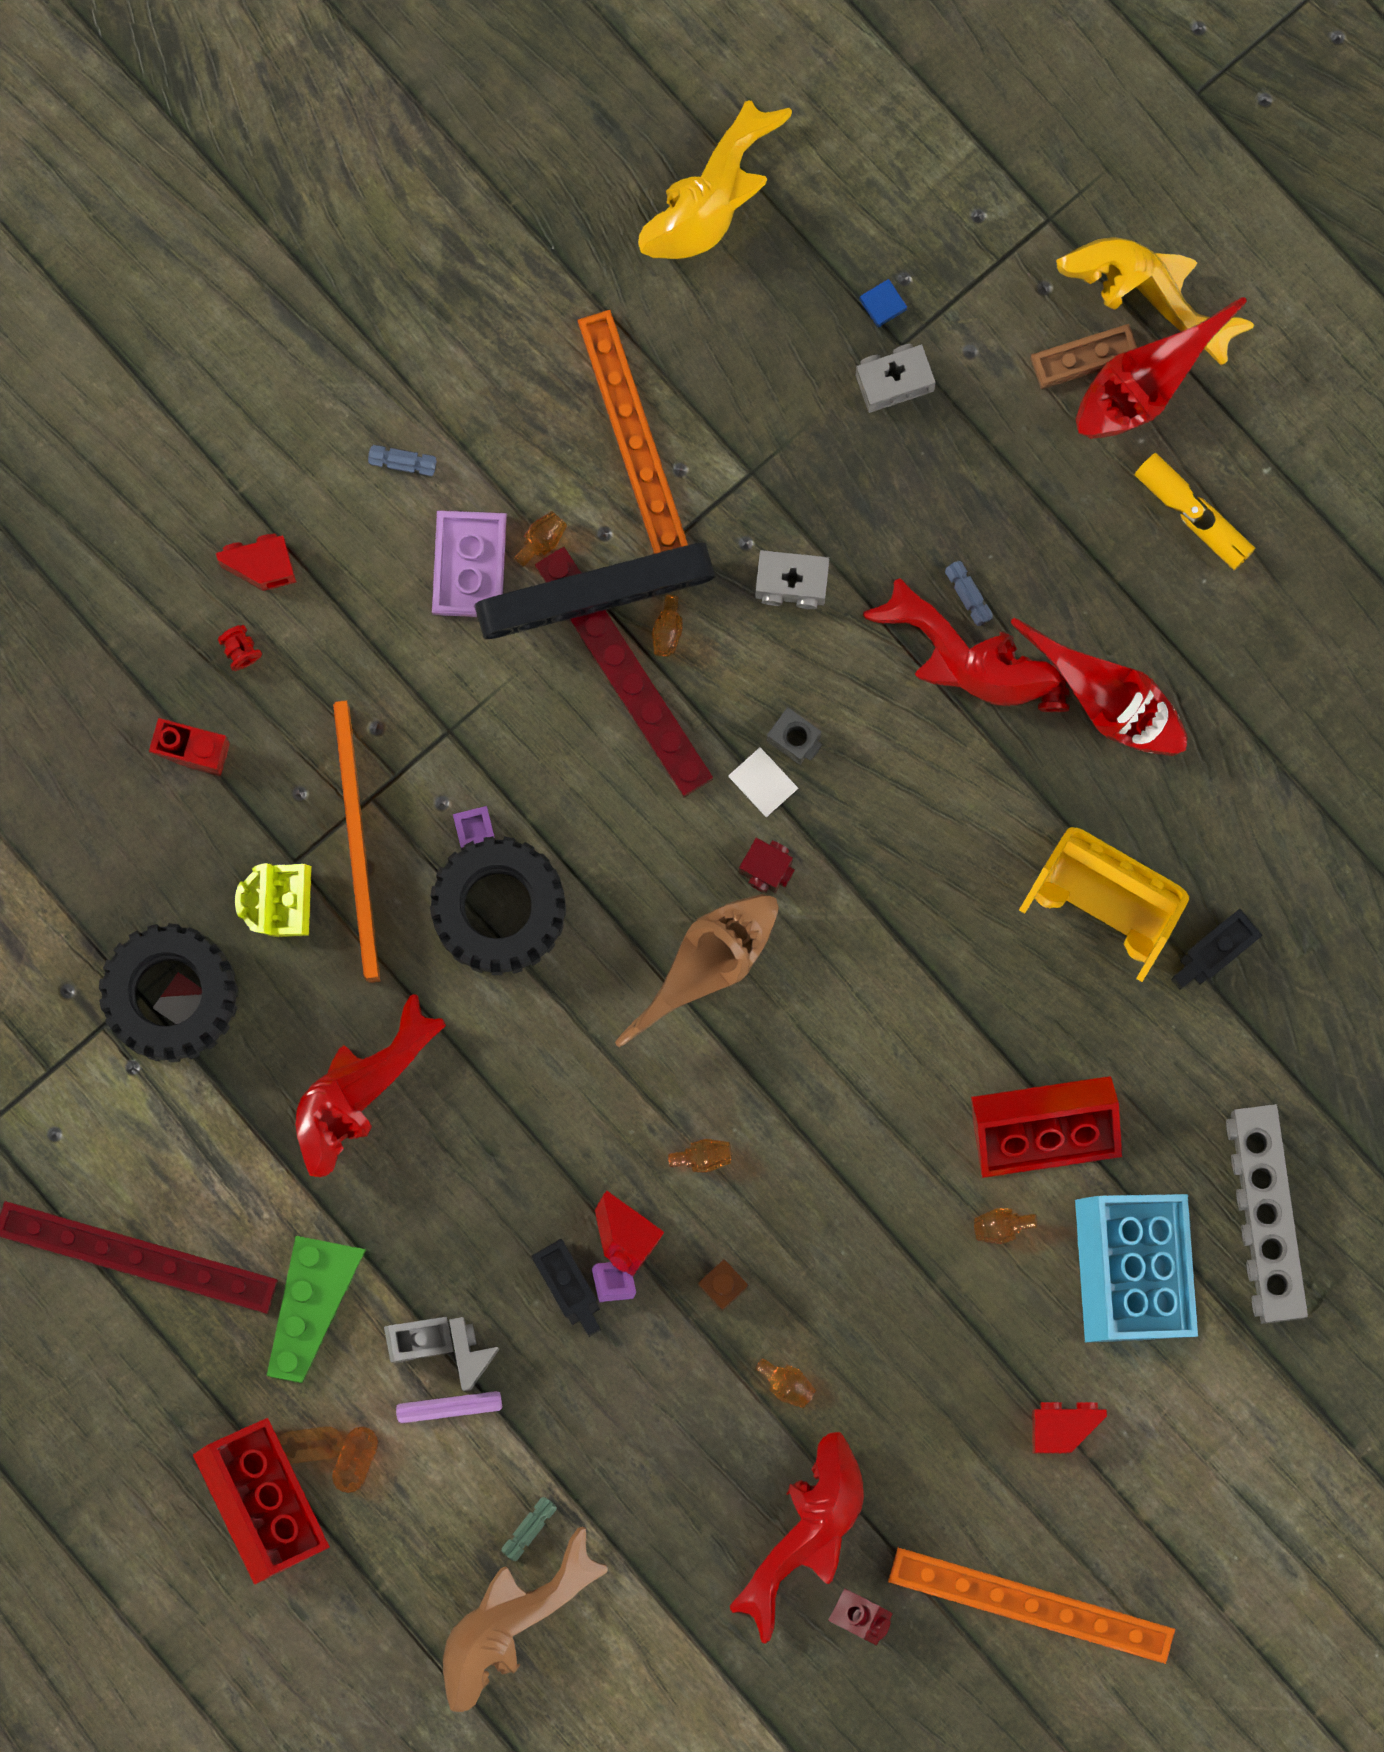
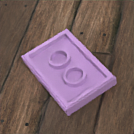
(467, 560)

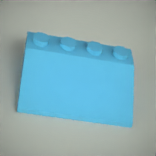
(1136, 1267)

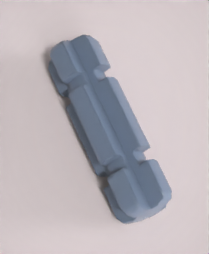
(402, 460)
(968, 593)

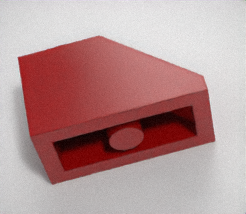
(625, 1234)

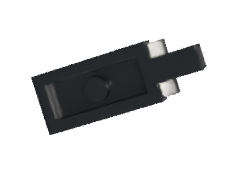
(1217, 949)
(568, 1285)

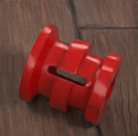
(239, 647)
(1056, 699)

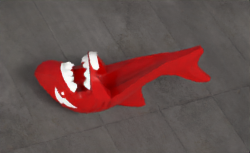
(1117, 699)

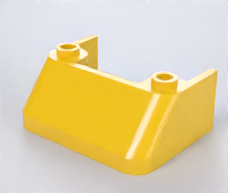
(1112, 890)

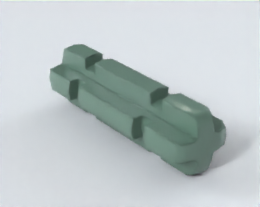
(529, 1529)

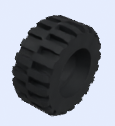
(487, 859)
(137, 957)

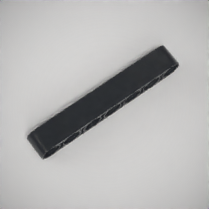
(594, 591)

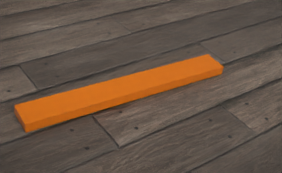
(632, 432)
(356, 841)
(1031, 1605)

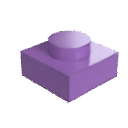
(473, 825)
(612, 1283)

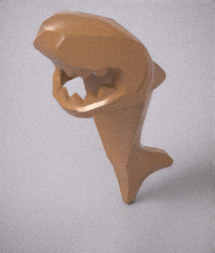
(711, 957)
(488, 1632)

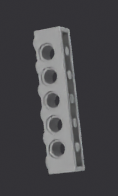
(1265, 1123)

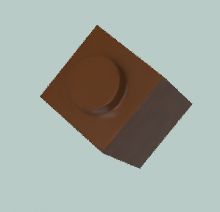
(723, 1285)

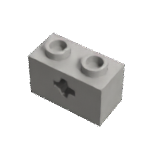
(883, 391)
(774, 573)

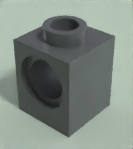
(792, 722)

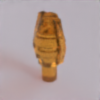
(541, 537)
(667, 628)
(703, 1156)
(1002, 1225)
(787, 1383)

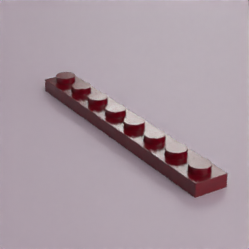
(633, 686)
(137, 1257)

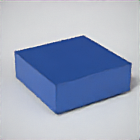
(883, 303)

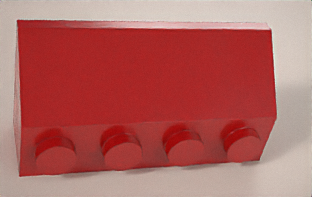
(1047, 1126)
(260, 1500)

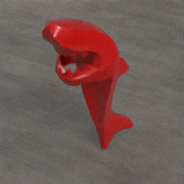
(1143, 380)
(984, 670)
(336, 1100)
(815, 1542)

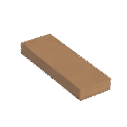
(1081, 356)

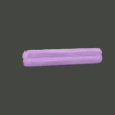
(449, 1407)

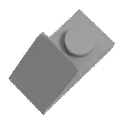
(418, 1339)
(470, 1364)

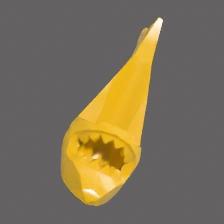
(705, 204)
(1154, 275)

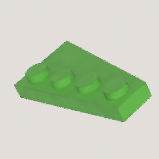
(312, 1293)

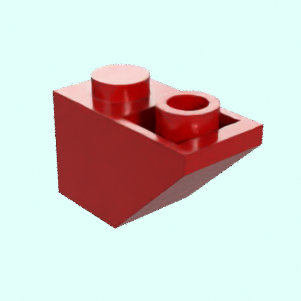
(260, 563)
(190, 746)
(1061, 1429)

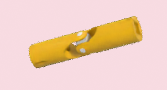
(1176, 494)

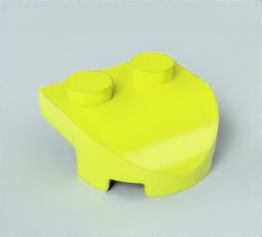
(276, 900)

